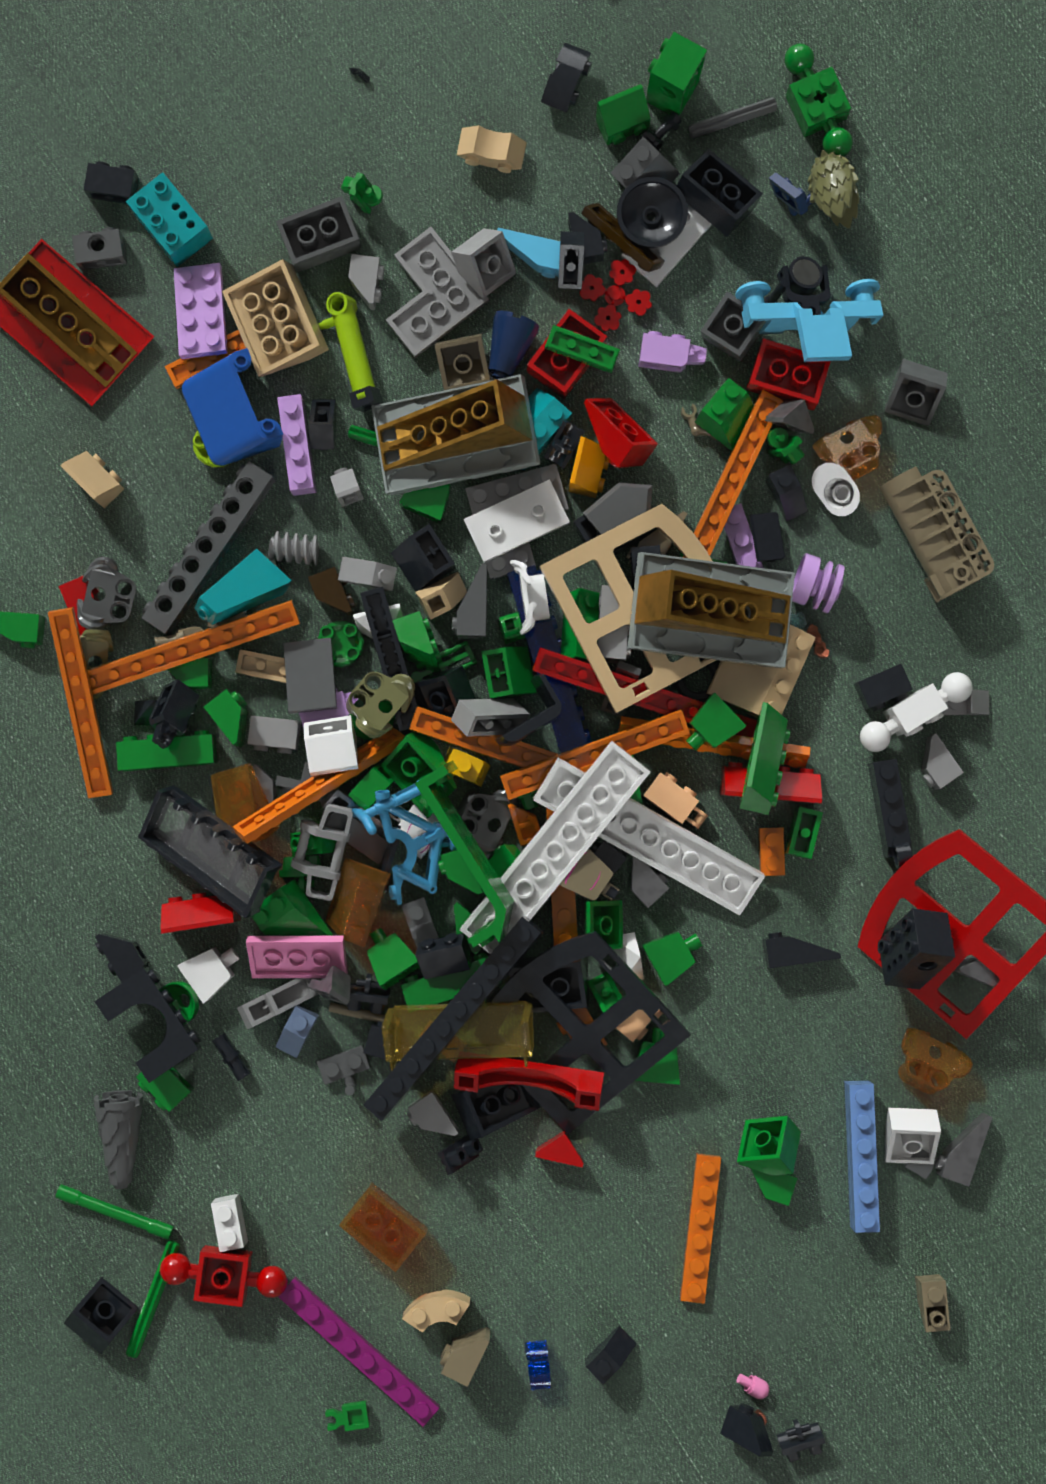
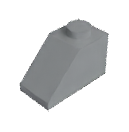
(346, 486)
(367, 573)
(938, 764)
(432, 1115)

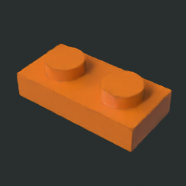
(772, 851)

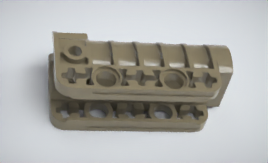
(934, 534)

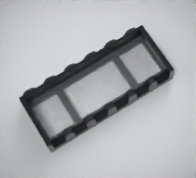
(208, 851)

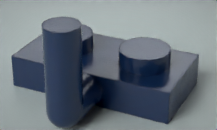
(789, 194)

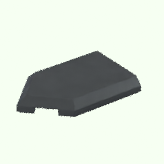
(619, 506)

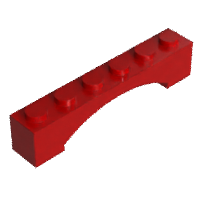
(575, 1084)

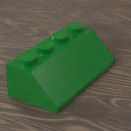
(764, 761)

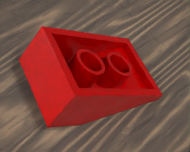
(619, 434)

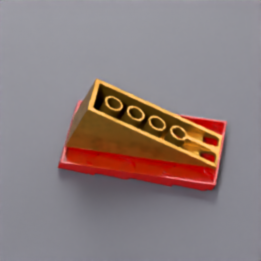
(68, 322)

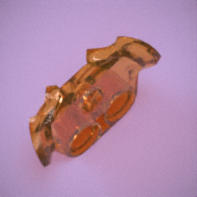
(865, 442)
(950, 1065)

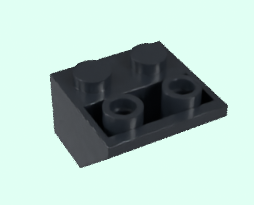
(423, 558)

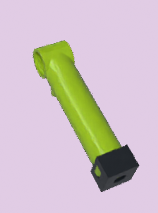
(364, 392)

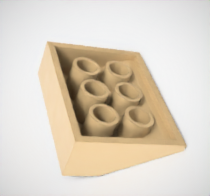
(275, 319)
(751, 685)

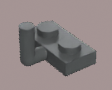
(344, 1066)

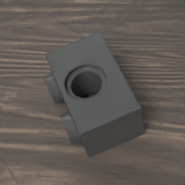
(111, 255)

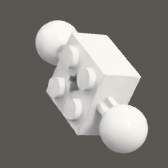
(918, 708)

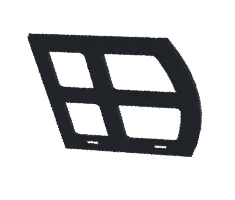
(588, 1037)

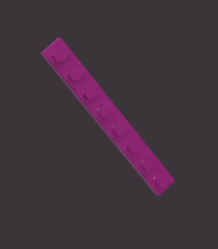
(359, 1351)

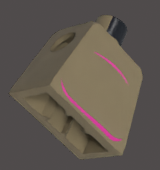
(590, 878)

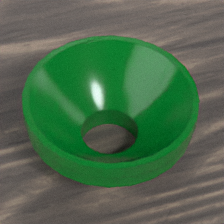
(177, 989)

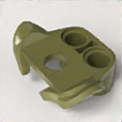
(95, 644)
(397, 690)

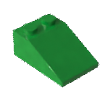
(413, 760)
(290, 914)

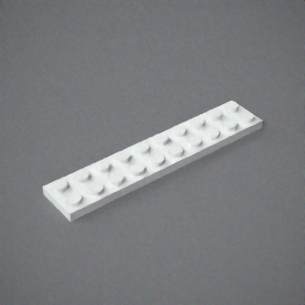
(564, 837)
(664, 845)

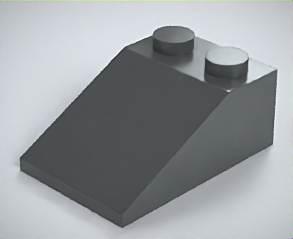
(472, 613)

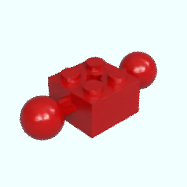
(209, 1283)

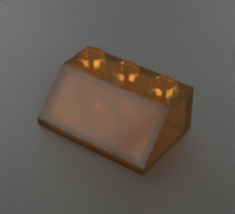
(357, 901)

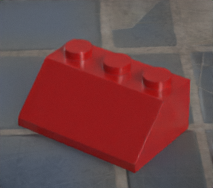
(195, 913)

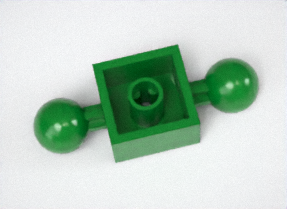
(818, 100)

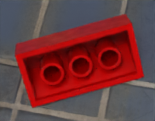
(793, 787)

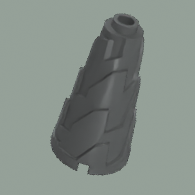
(119, 1130)

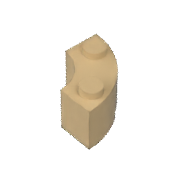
(491, 149)
(436, 1307)

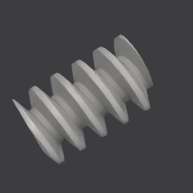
(294, 548)

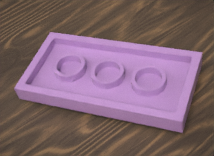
(200, 311)

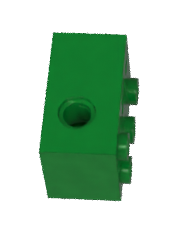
(675, 73)

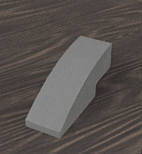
(275, 1002)

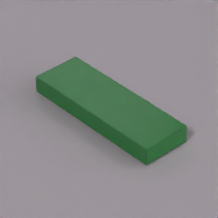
(582, 348)

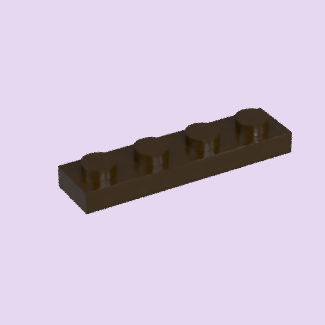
(608, 224)

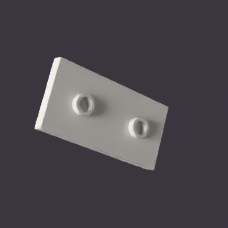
(676, 250)
(516, 521)

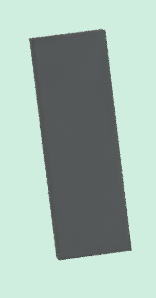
(370, 845)

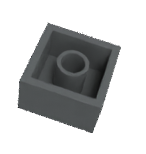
(727, 331)

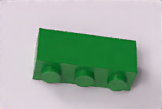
(589, 607)

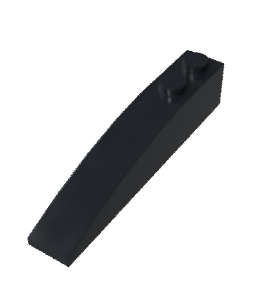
(387, 645)

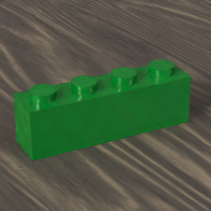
(182, 752)
(438, 989)

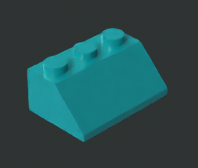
(546, 417)

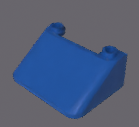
(225, 413)

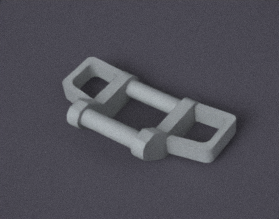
(341, 836)

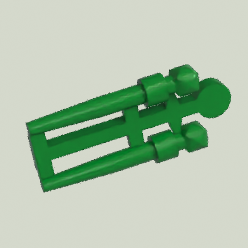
(416, 676)

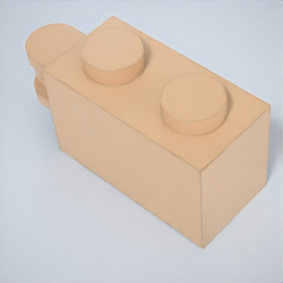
(674, 800)

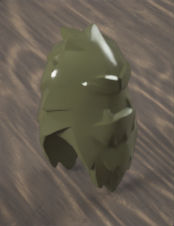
(834, 188)

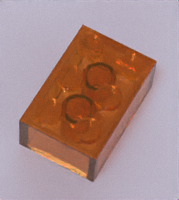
(383, 1227)

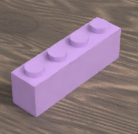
(296, 445)

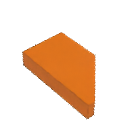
(524, 823)

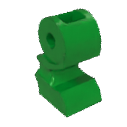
(510, 627)

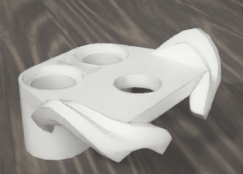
(533, 596)

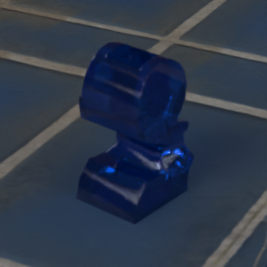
(538, 1364)

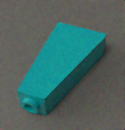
(244, 587)

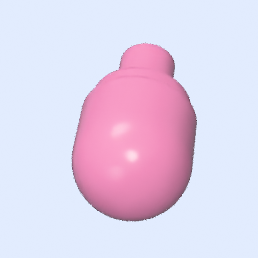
(754, 1386)

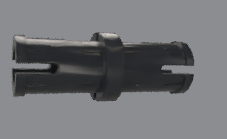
(231, 1057)

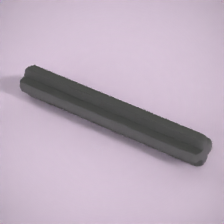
(732, 117)

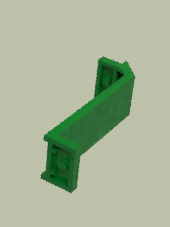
(471, 853)

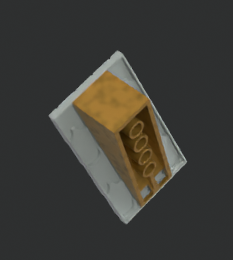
(455, 435)
(711, 610)

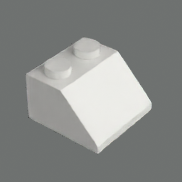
(910, 1132)

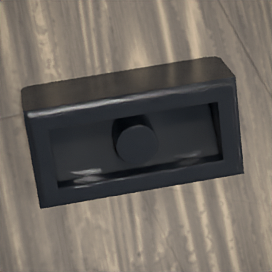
(767, 537)

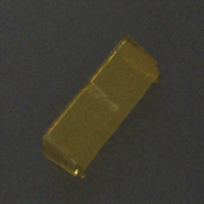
(493, 1032)

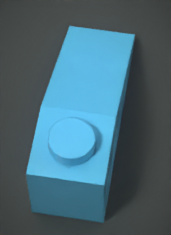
(536, 251)

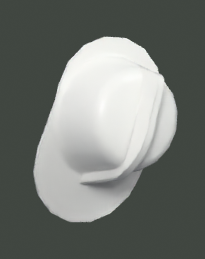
(836, 489)

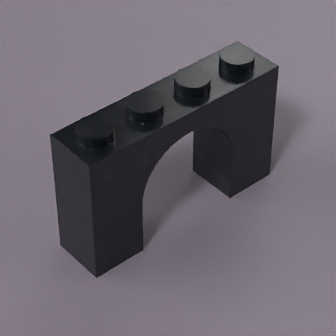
(179, 1039)

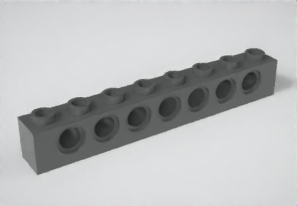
(208, 561)

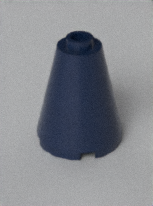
(510, 342)

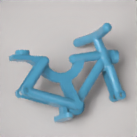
(434, 835)

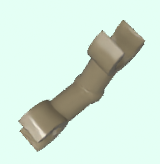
(696, 430)

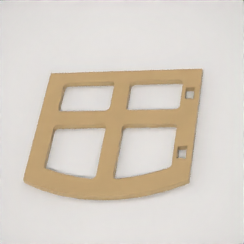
(601, 550)

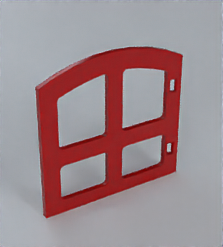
(966, 938)

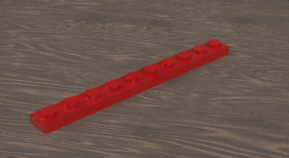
(662, 701)

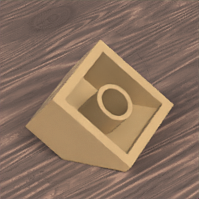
(94, 478)

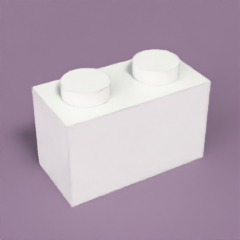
(229, 1222)

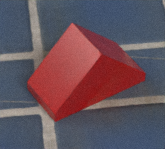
(560, 1150)

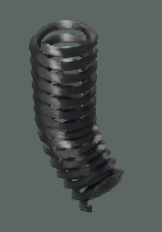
(361, 74)

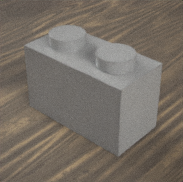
(274, 733)

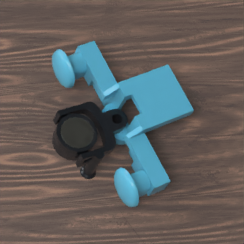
(820, 334)

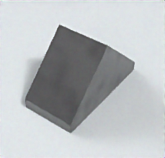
(792, 415)

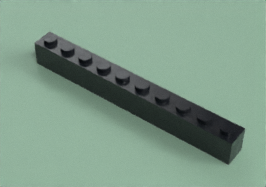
(453, 1018)

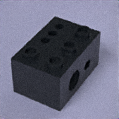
(916, 949)

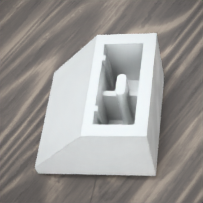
(331, 745)

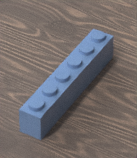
(862, 1156)

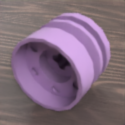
(817, 583)

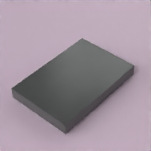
(310, 675)

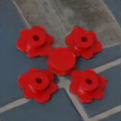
(615, 295)

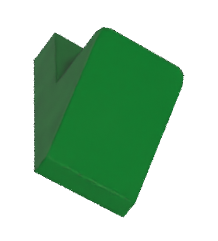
(604, 990)

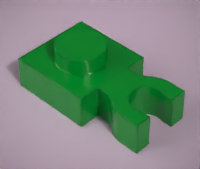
(353, 1416)

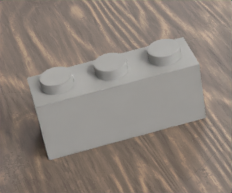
(488, 716)

